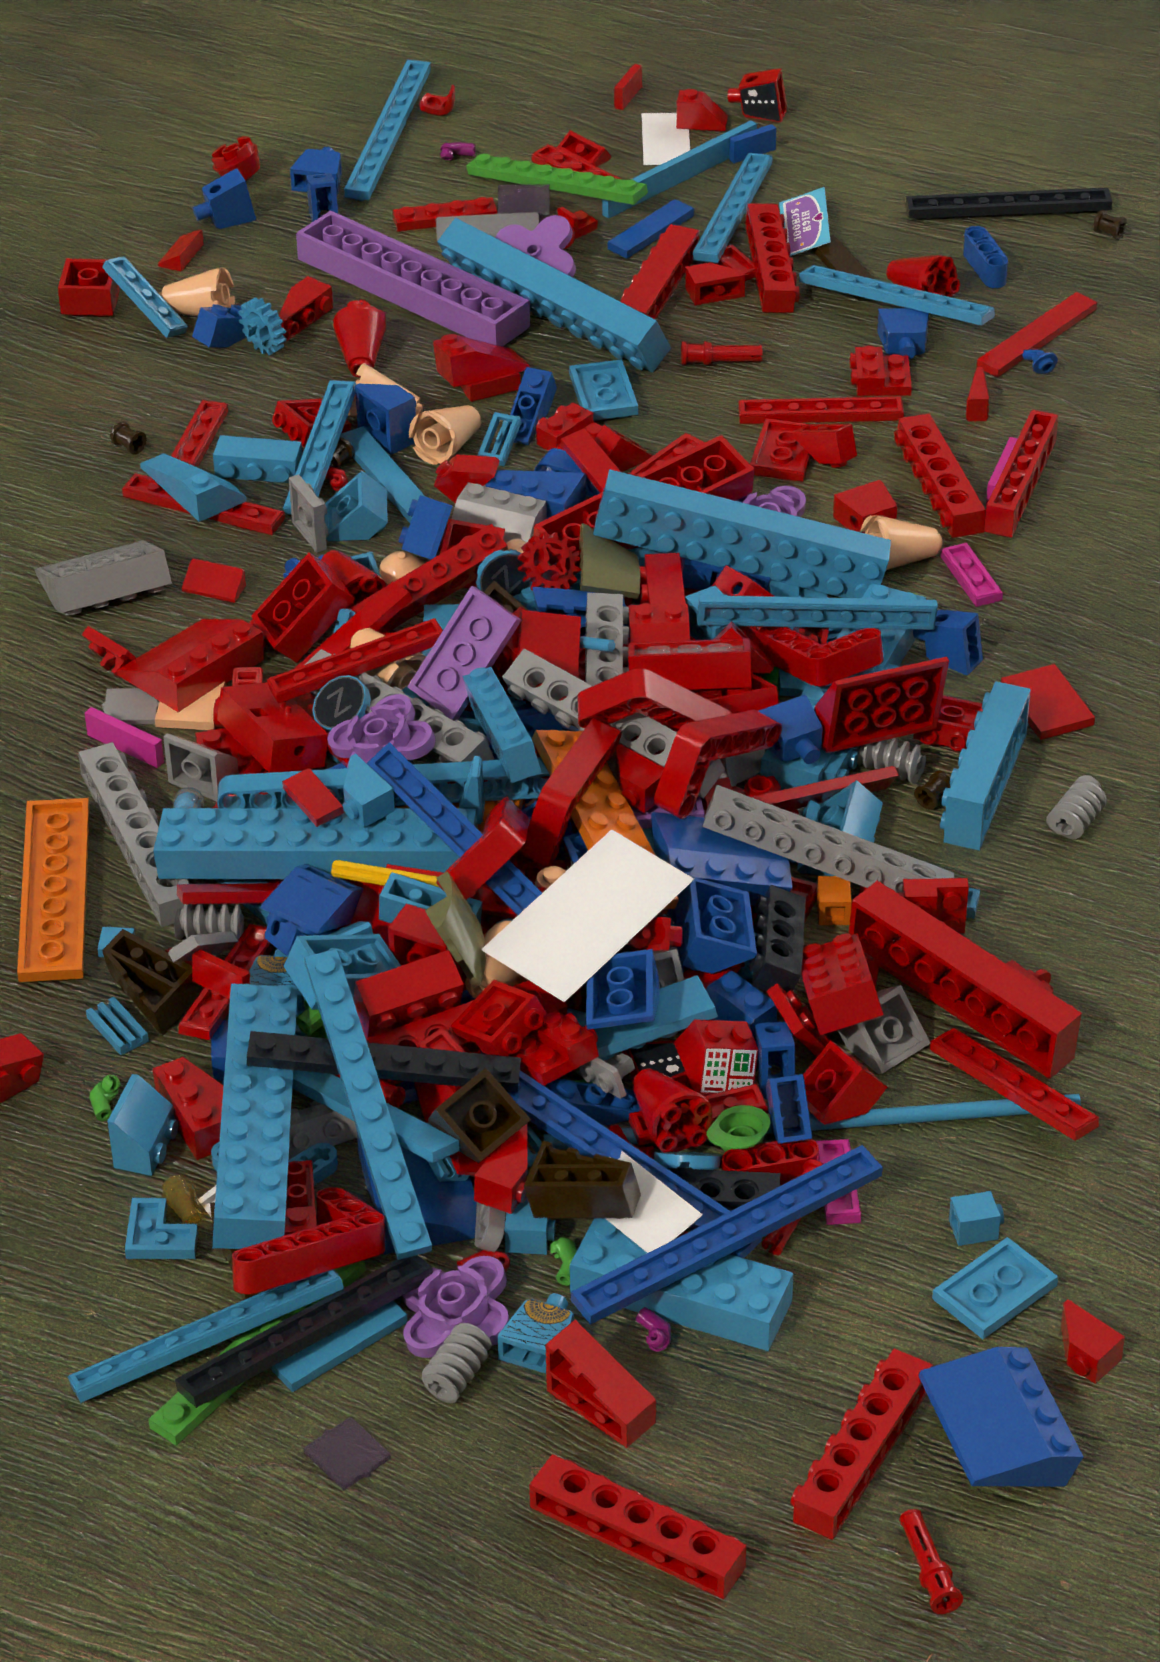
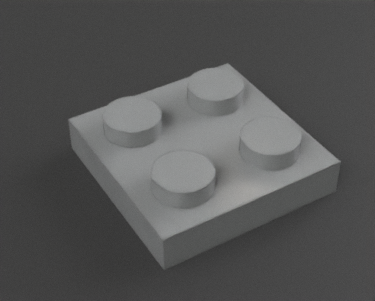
(308, 513)

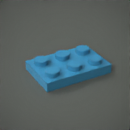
(604, 389)
(995, 1288)

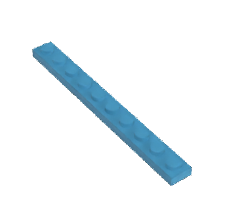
(387, 130)
(368, 1105)

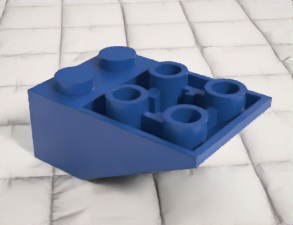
(313, 900)

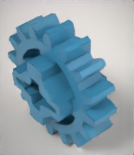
(262, 326)

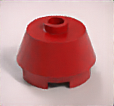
(238, 156)

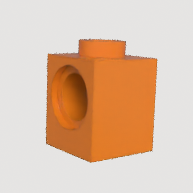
(833, 901)

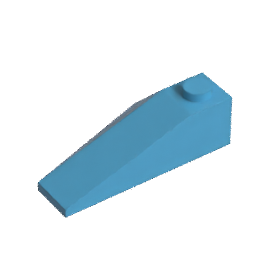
(192, 487)

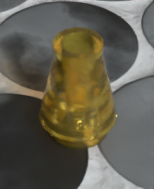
(182, 1198)

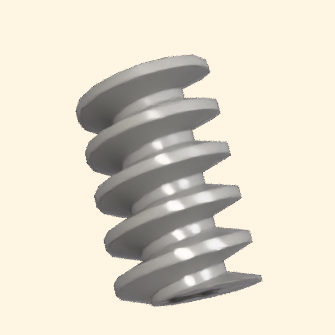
(883, 755)
(1077, 808)
(201, 922)
(456, 1362)

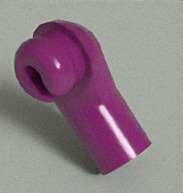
(448, 150)
(659, 1329)

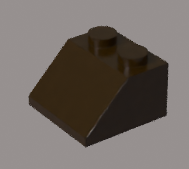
(479, 1116)

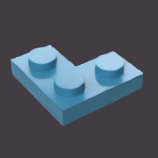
(152, 1238)

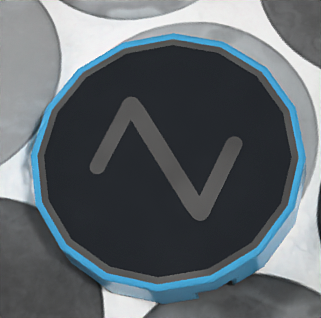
(503, 569)
(340, 701)

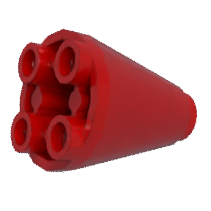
(925, 273)
(359, 334)
(355, 576)
(671, 1111)

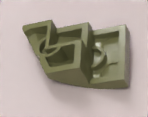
(607, 566)
(459, 930)

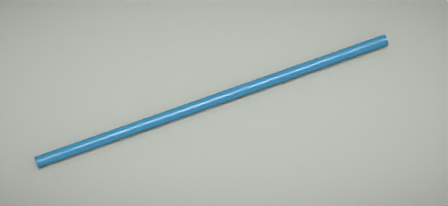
(897, 1115)

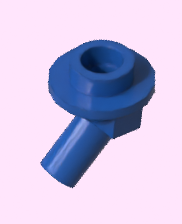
(1042, 361)

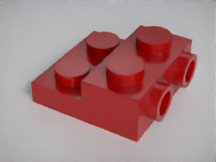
(878, 373)
(298, 417)
(563, 423)
(953, 724)
(941, 898)
(500, 1019)
(557, 1048)

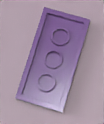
(468, 642)

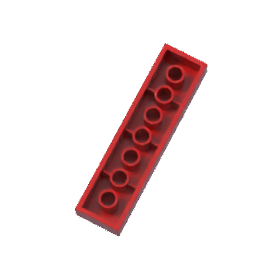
(708, 468)
(965, 979)

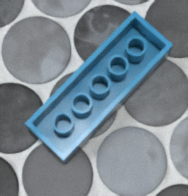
(985, 765)
(724, 1299)

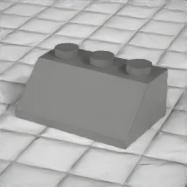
(502, 509)

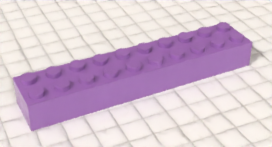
(413, 279)

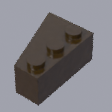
(151, 979)
(580, 1186)

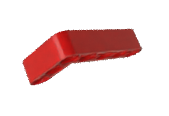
(816, 662)
(647, 694)
(707, 741)
(566, 789)
(502, 837)
(343, 1235)

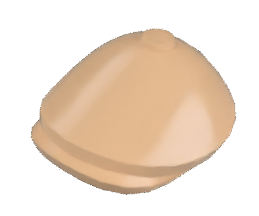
(397, 565)

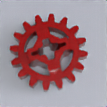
(549, 549)

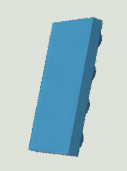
(676, 1010)

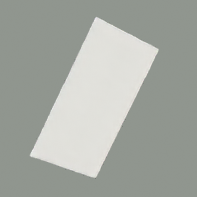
(587, 915)

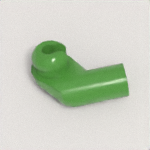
(102, 1095)
(565, 1251)

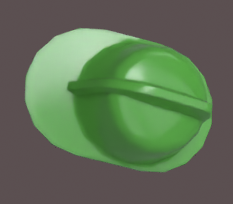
(739, 1128)

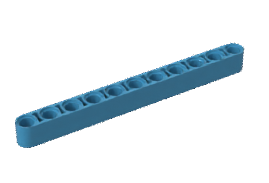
(496, 788)

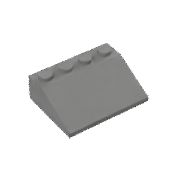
(105, 576)

